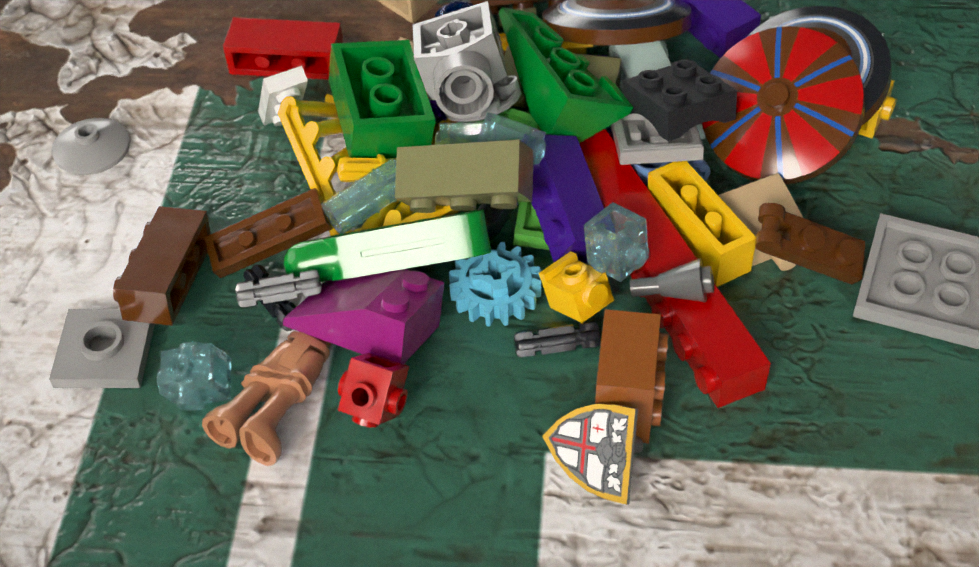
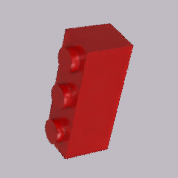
(277, 46)

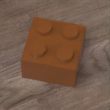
(633, 366)

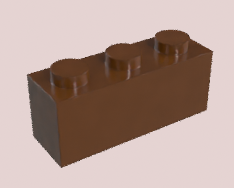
(163, 266)

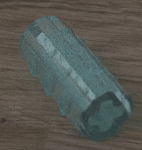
(362, 198)

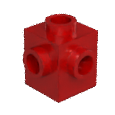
(373, 390)

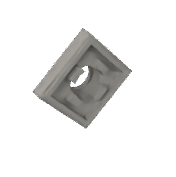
(640, 143)
(115, 367)

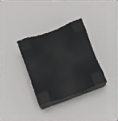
(680, 98)

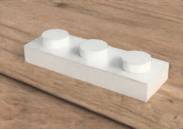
(278, 87)

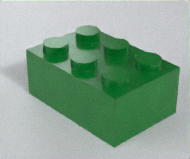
(379, 98)

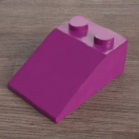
(373, 313)

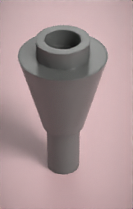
(686, 282)

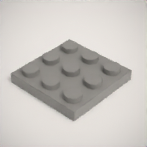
(922, 281)

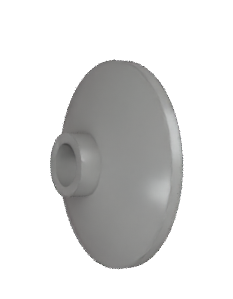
(91, 146)

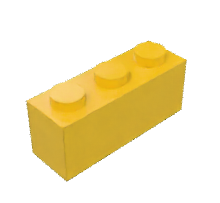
(703, 220)

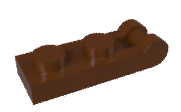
(809, 244)

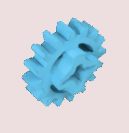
(495, 285)

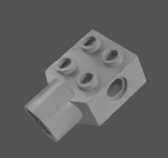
(460, 59)

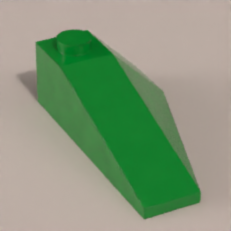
(556, 82)

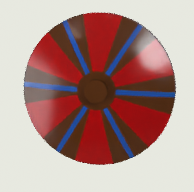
(793, 107)

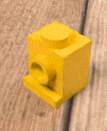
(575, 288)

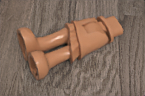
(280, 382)

